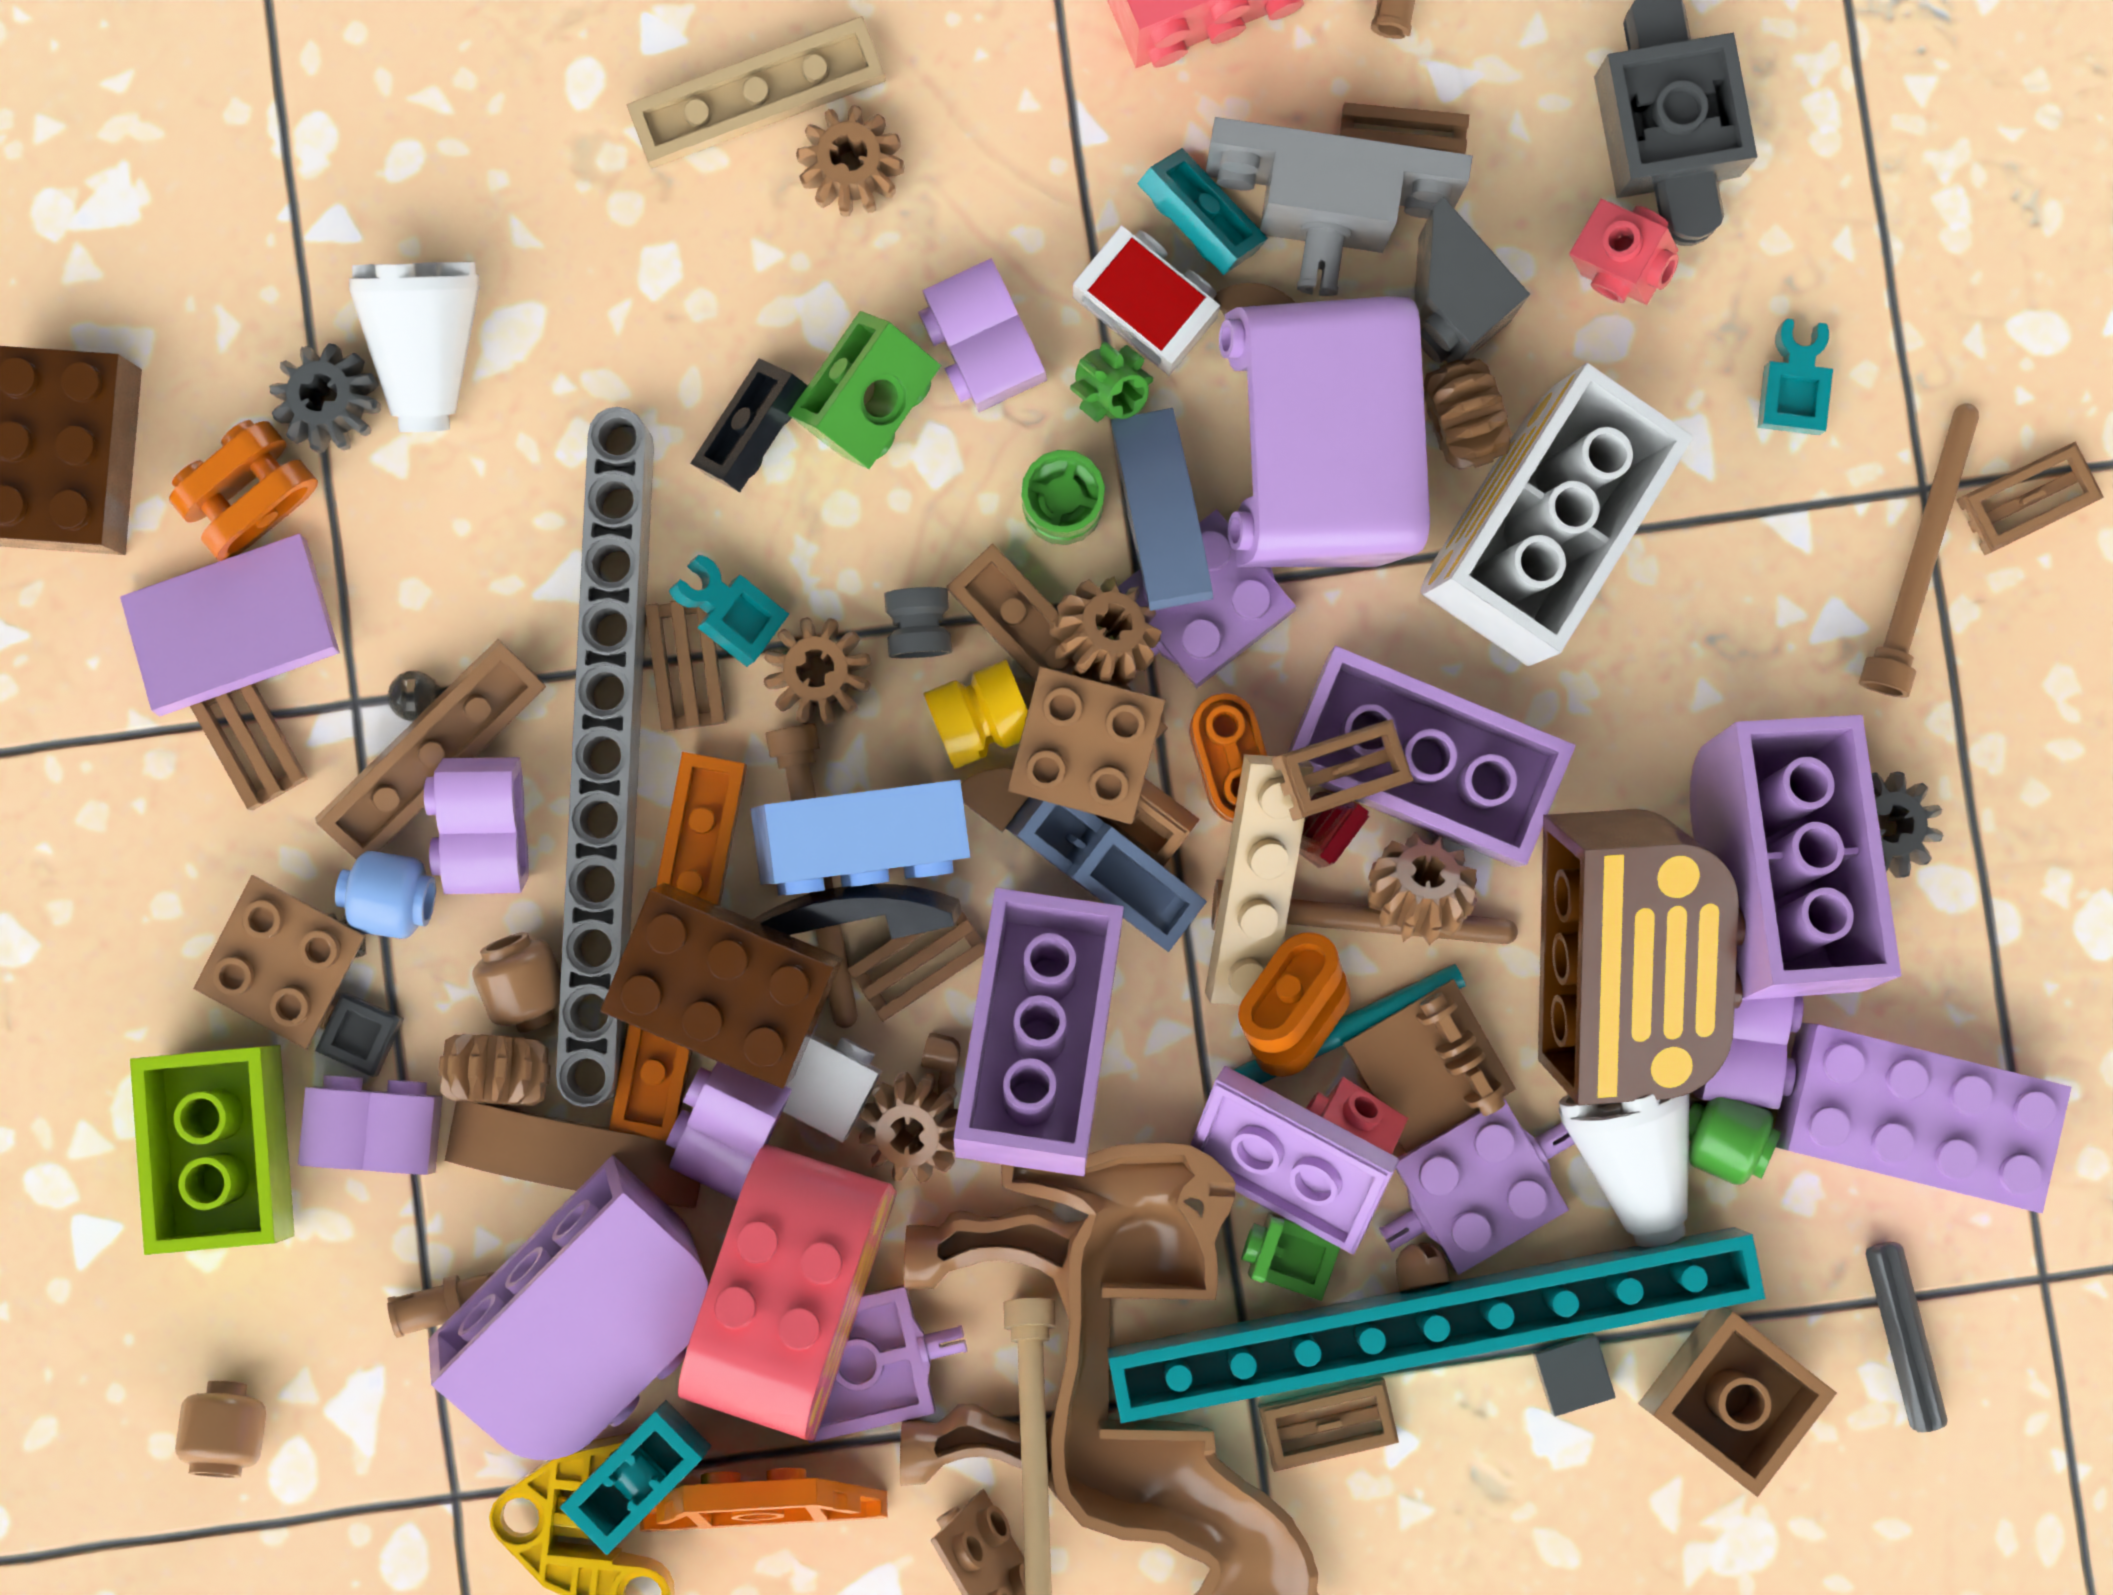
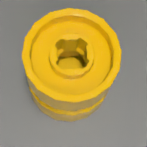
(978, 713)

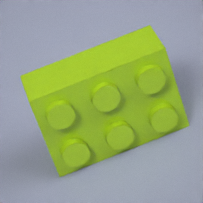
(212, 1149)

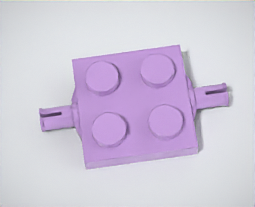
(1215, 631)
(1479, 1187)
(885, 1367)

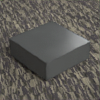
(359, 1034)
(1573, 1374)

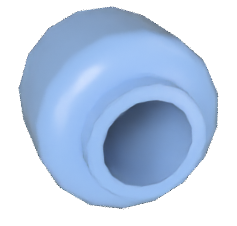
(386, 894)

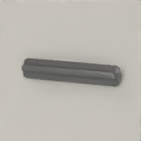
(1906, 1337)

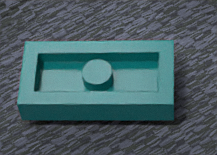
(1202, 211)

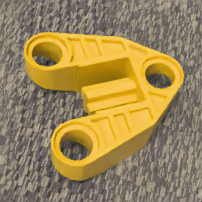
(562, 1565)

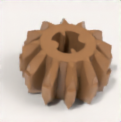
(833, 176)
(1467, 413)
(1121, 618)
(798, 661)
(1422, 888)
(494, 1070)
(898, 1107)

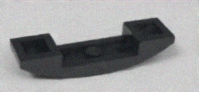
(906, 908)

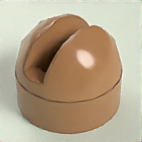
(1420, 1267)

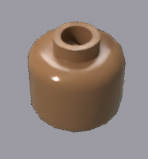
(518, 982)
(220, 1430)

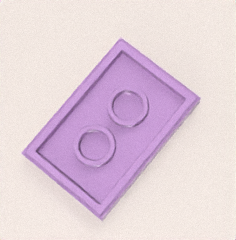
(229, 625)
(1294, 1159)

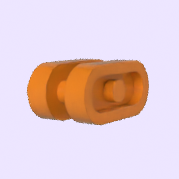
(206, 487)
(1220, 736)
(1294, 1004)

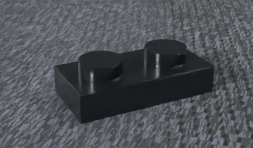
(749, 425)

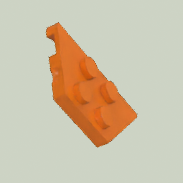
(782, 1499)

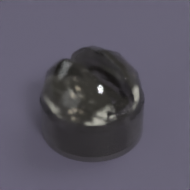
(425, 693)

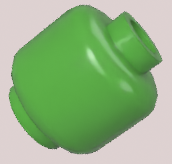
(1731, 1139)

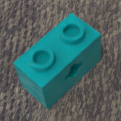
(636, 1477)

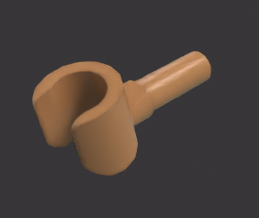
(942, 1054)

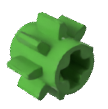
(1111, 383)

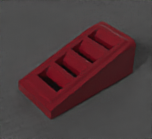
(1330, 832)

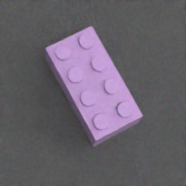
(1472, 768)
(1038, 1032)
(1922, 1116)

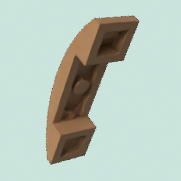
(559, 1151)

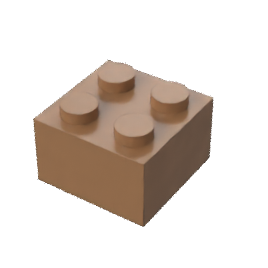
(1737, 1398)

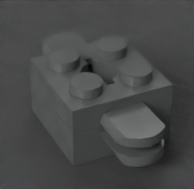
(1675, 117)

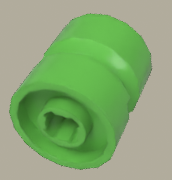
(1063, 497)

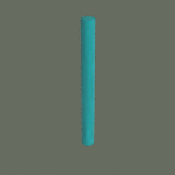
(1368, 1016)

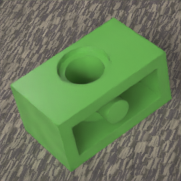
(834, 398)

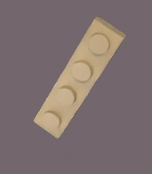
(756, 92)
(1255, 881)

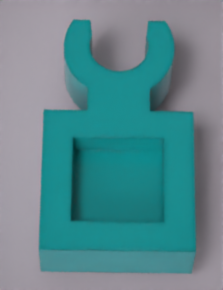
(1795, 390)
(737, 614)

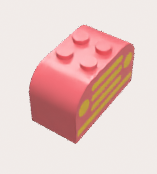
(785, 1291)

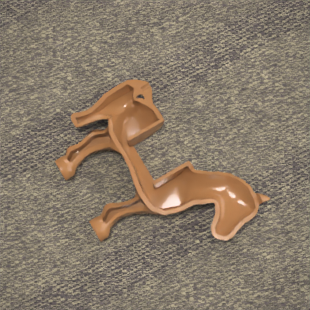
(1114, 1476)

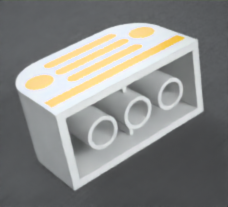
(1555, 515)

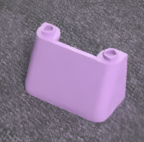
(1331, 432)

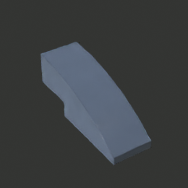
(1161, 509)
(1109, 868)

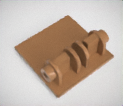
(1086, 745)
(279, 962)
(1431, 1065)
(980, 1549)

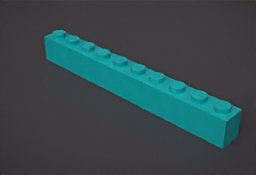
(1434, 1324)

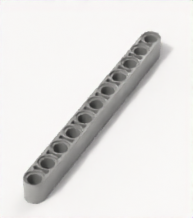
(590, 727)

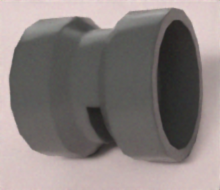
(917, 617)

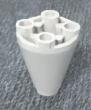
(417, 335)
(1638, 1161)

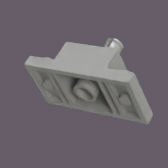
(1332, 188)

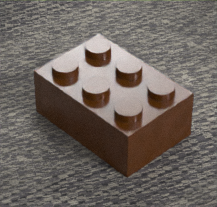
(66, 449)
(721, 984)

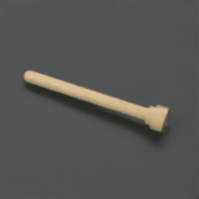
(1029, 1326)

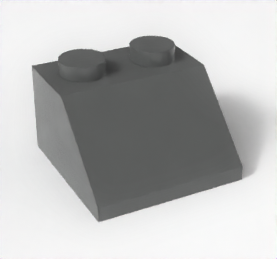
(1460, 288)

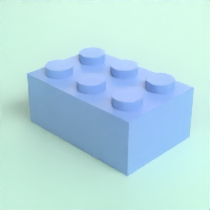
(860, 836)

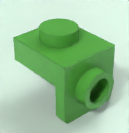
(1289, 1256)

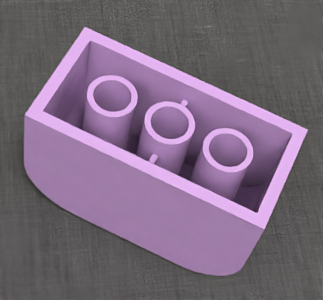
(1802, 838)
(574, 1320)

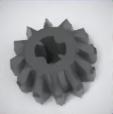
(316, 379)
(1910, 822)

